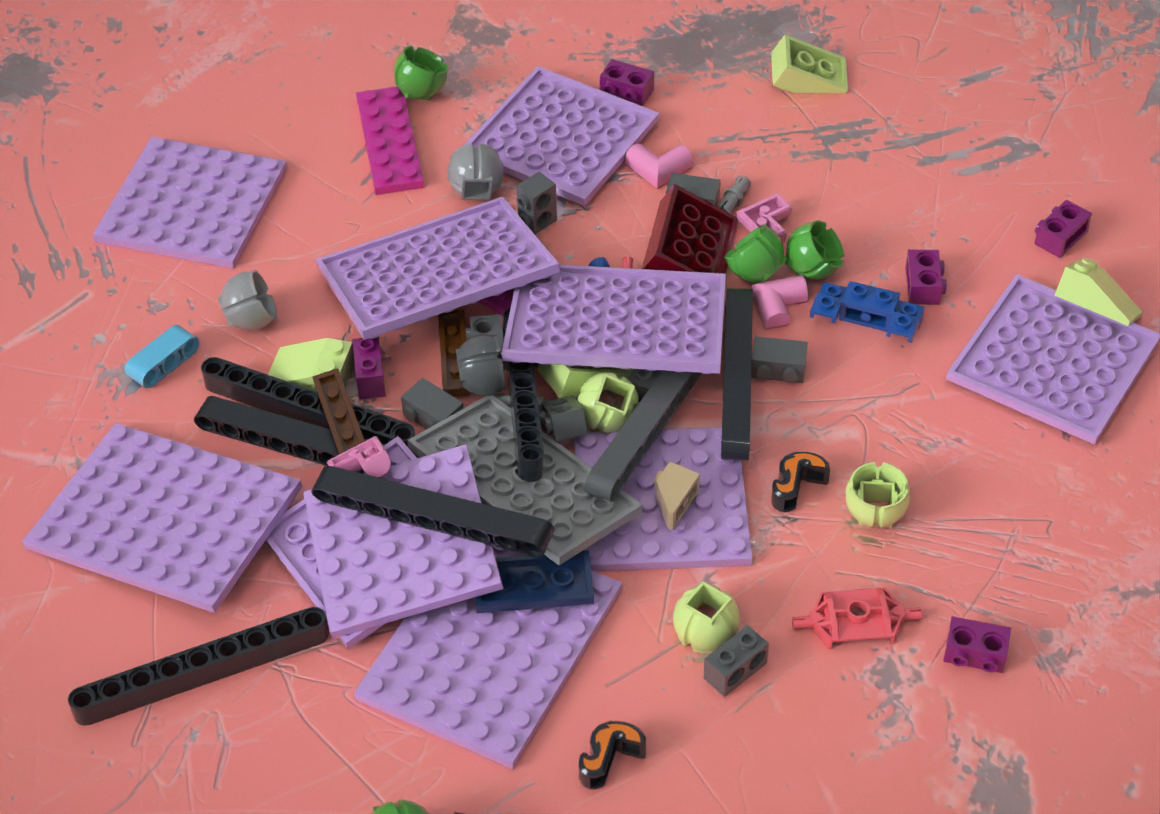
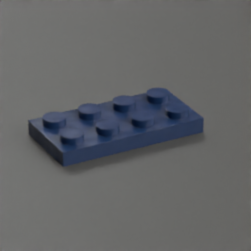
(539, 583)

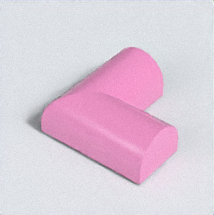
(658, 169)
(766, 212)
(773, 295)
(366, 457)

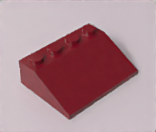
(689, 235)

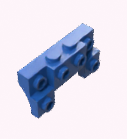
(868, 308)

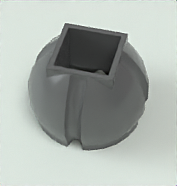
(481, 365)

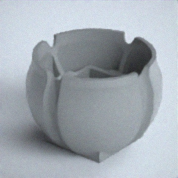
(475, 172)
(246, 301)

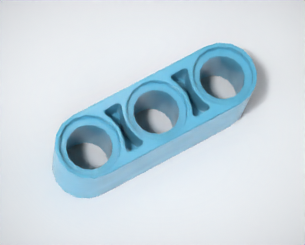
(162, 356)

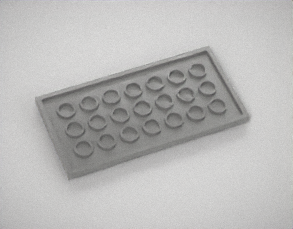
(556, 497)

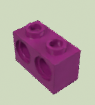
(627, 81)
(1062, 228)
(924, 277)
(368, 368)
(977, 640)

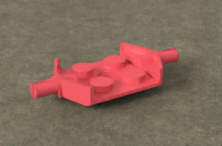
(836, 623)

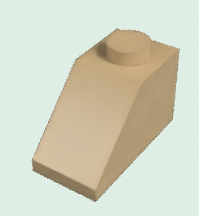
(675, 492)

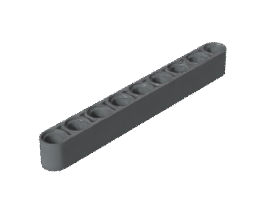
(639, 434)

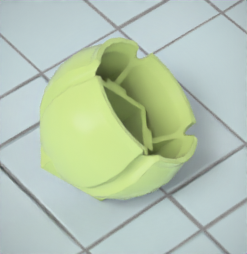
(603, 416)
(879, 485)
(699, 630)

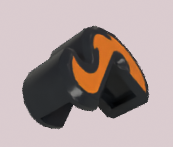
(792, 470)
(604, 743)

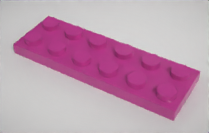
(389, 140)

